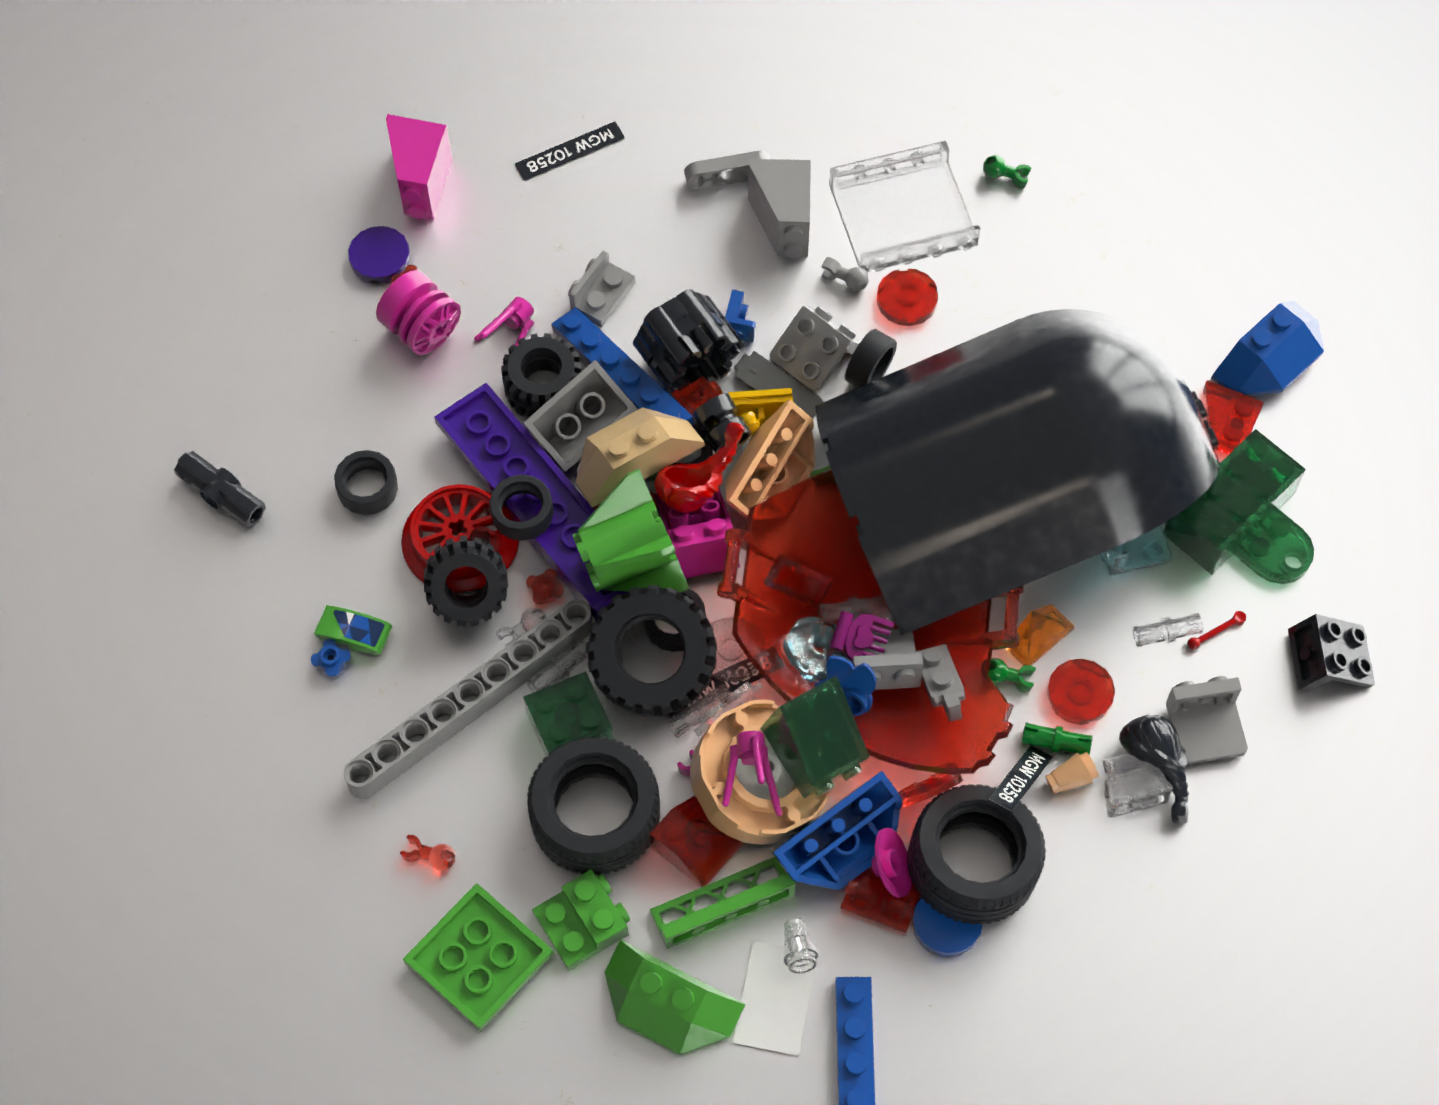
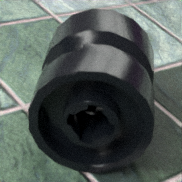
(715, 416)

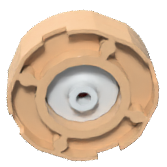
(750, 809)

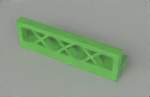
(726, 909)

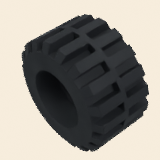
(535, 356)
(472, 606)

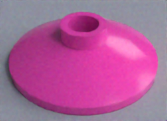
(891, 862)

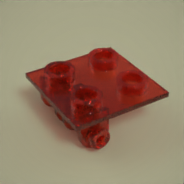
(871, 899)

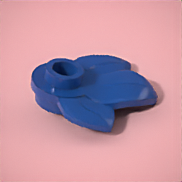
(855, 681)

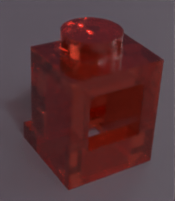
(690, 395)

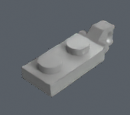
(942, 681)

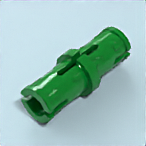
(1056, 739)

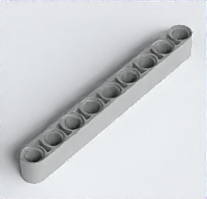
(464, 712)

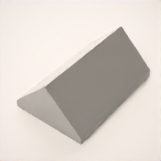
(577, 412)

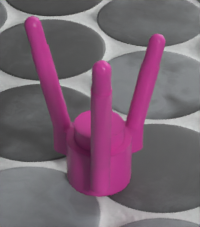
(514, 315)
(751, 751)

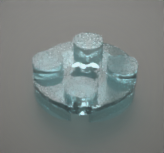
(800, 648)

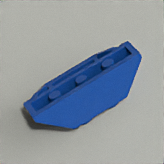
(1272, 352)
(843, 838)

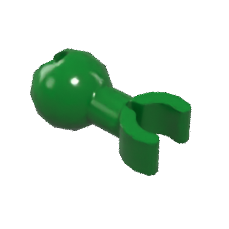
(996, 167)
(1000, 671)

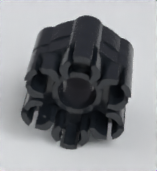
(684, 337)

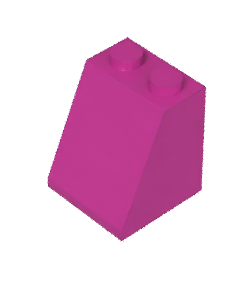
(421, 163)

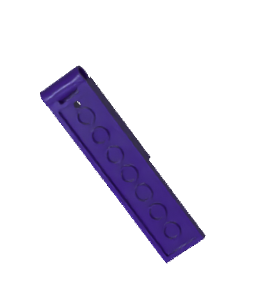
(502, 448)

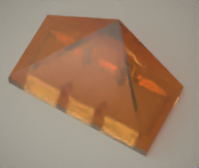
(1040, 633)

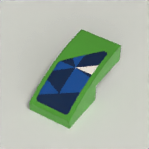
(353, 628)

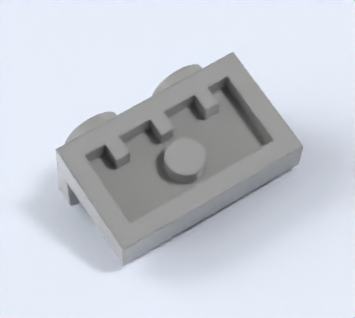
(600, 289)

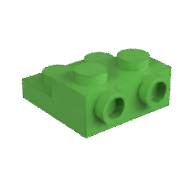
(582, 919)

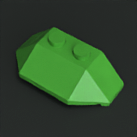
(668, 1002)

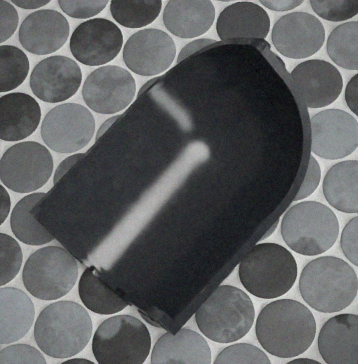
(1014, 458)

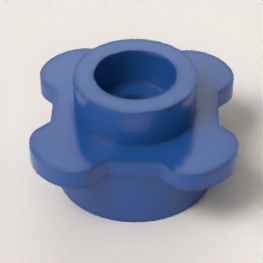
(331, 667)

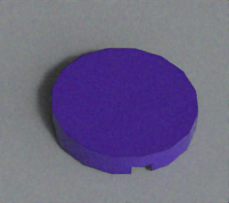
(378, 254)

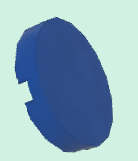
(943, 934)

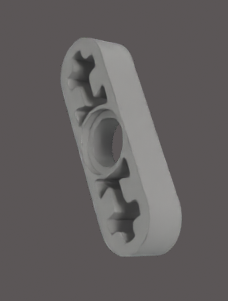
(713, 171)

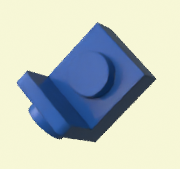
(737, 315)

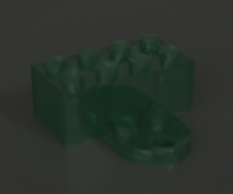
(1243, 515)

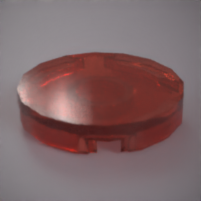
(907, 297)
(1080, 691)
(928, 788)

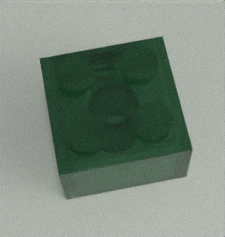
(567, 713)

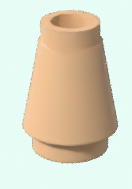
(1073, 773)

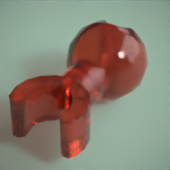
(435, 855)

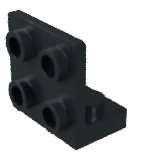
(1329, 651)

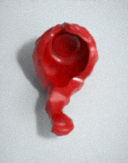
(691, 485)

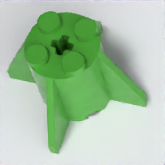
(629, 541)

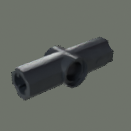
(220, 488)

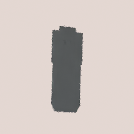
(765, 375)

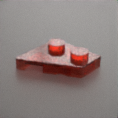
(1230, 415)

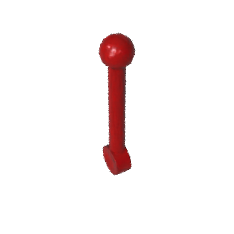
(1238, 618)

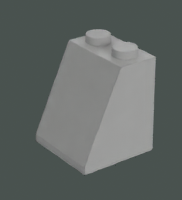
(782, 202)

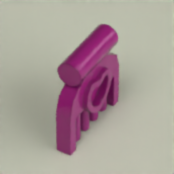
(857, 636)

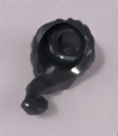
(1157, 742)

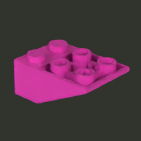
(698, 535)

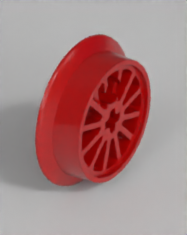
(413, 545)

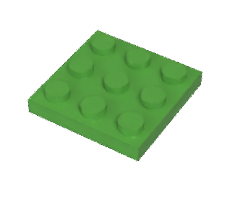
(478, 957)

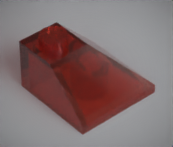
(693, 842)

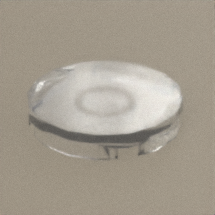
(731, 660)

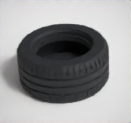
(591, 759)
(967, 899)

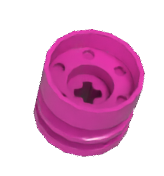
(418, 312)

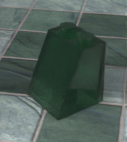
(817, 739)

